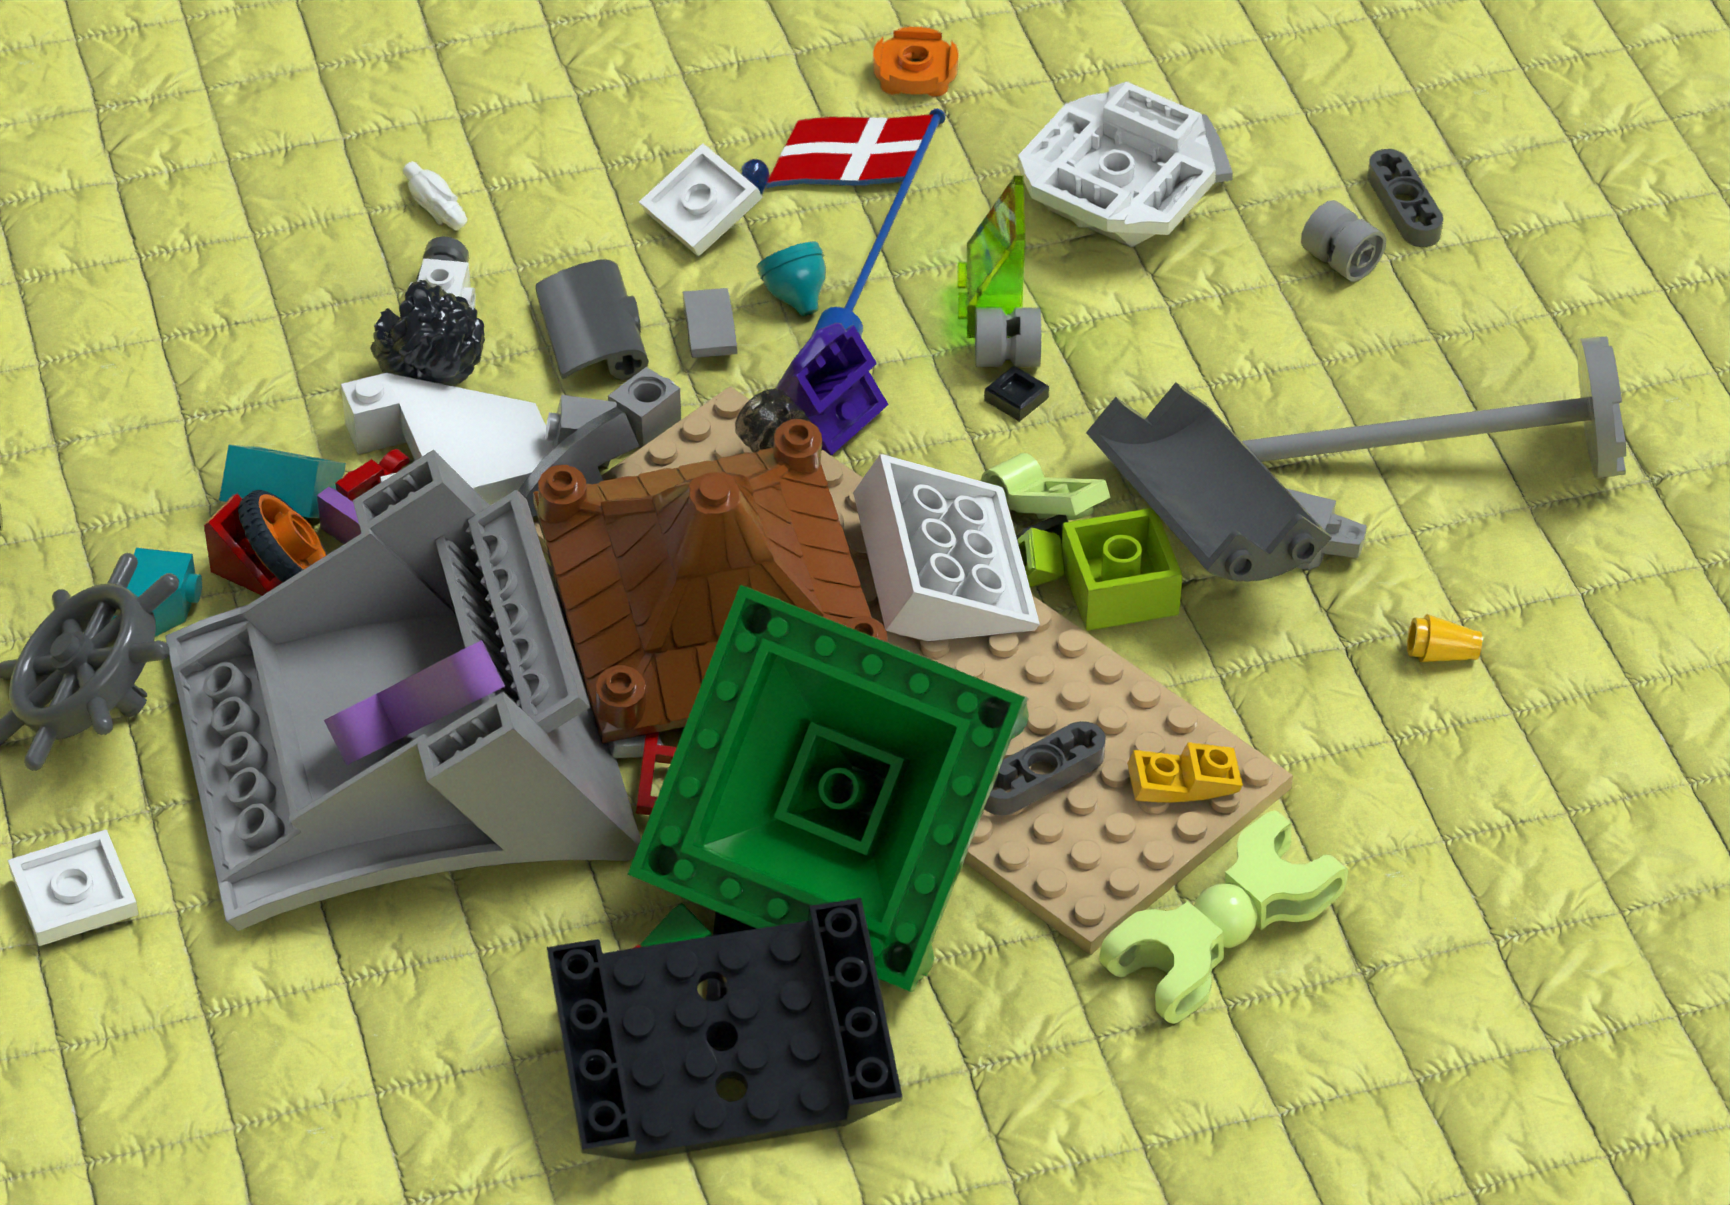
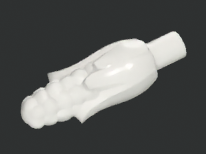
(435, 196)

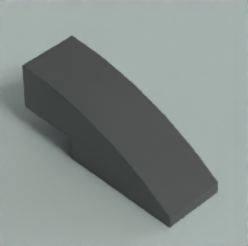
(586, 449)

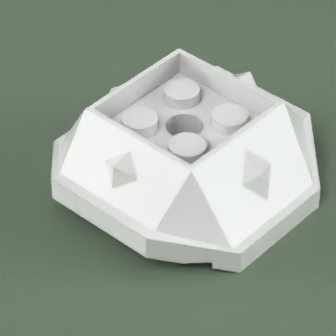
(1120, 163)

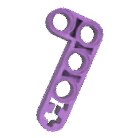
(414, 702)

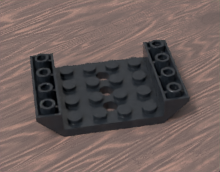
(803, 1022)

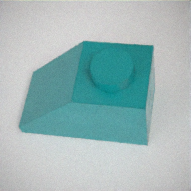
(152, 566)

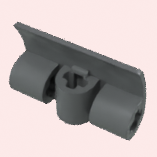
(592, 319)

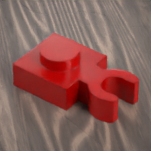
(368, 475)

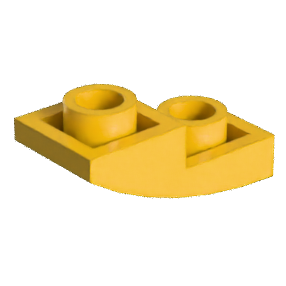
(1194, 775)

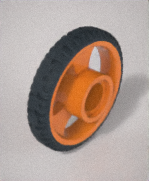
(286, 544)

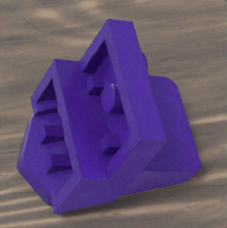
(834, 384)

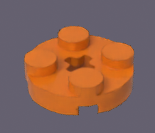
(900, 75)

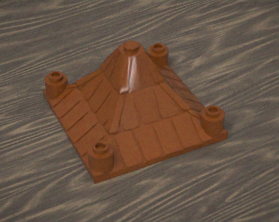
(661, 555)

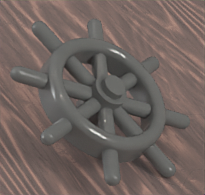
(85, 661)

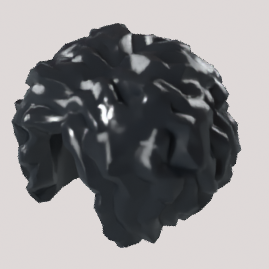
(432, 338)

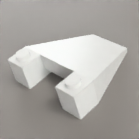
(481, 435)

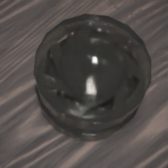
(763, 416)

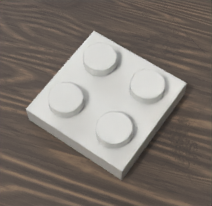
(700, 199)
(73, 887)

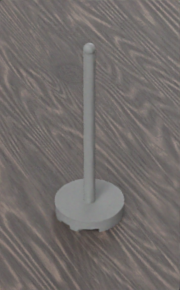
(1596, 408)

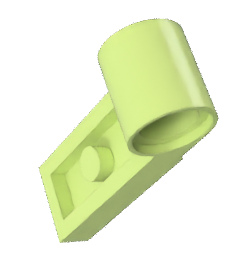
(1033, 493)

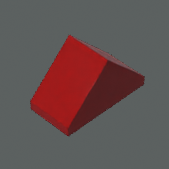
(231, 552)

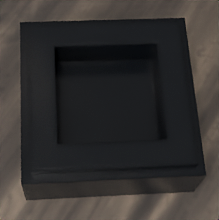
(1016, 393)

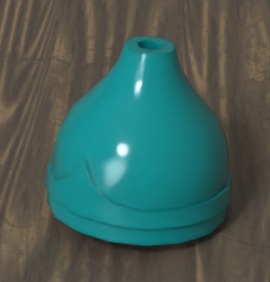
(795, 276)

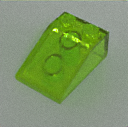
(995, 258)

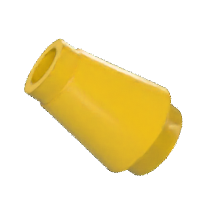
(1441, 640)

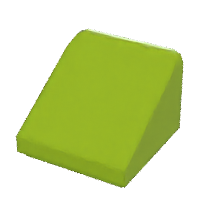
(1041, 556)

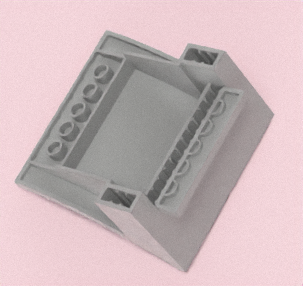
(475, 789)

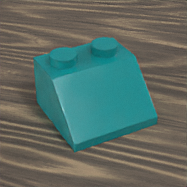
(287, 475)

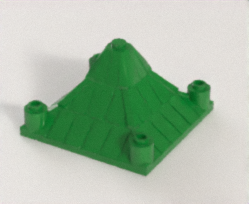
(827, 778)

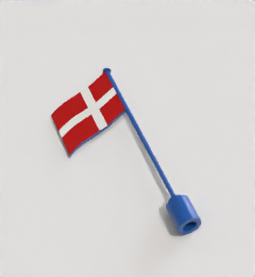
(856, 154)

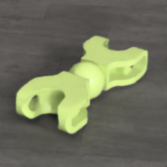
(1193, 938)

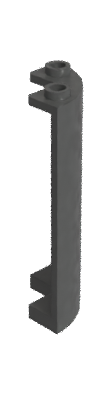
(1209, 487)

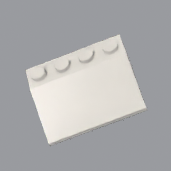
(942, 553)

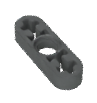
(1404, 213)
(1053, 750)

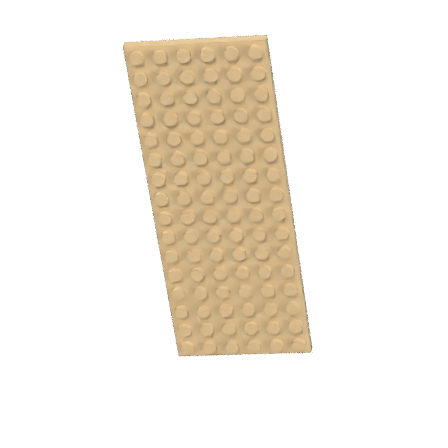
(1088, 848)

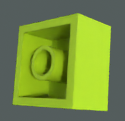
(1121, 569)

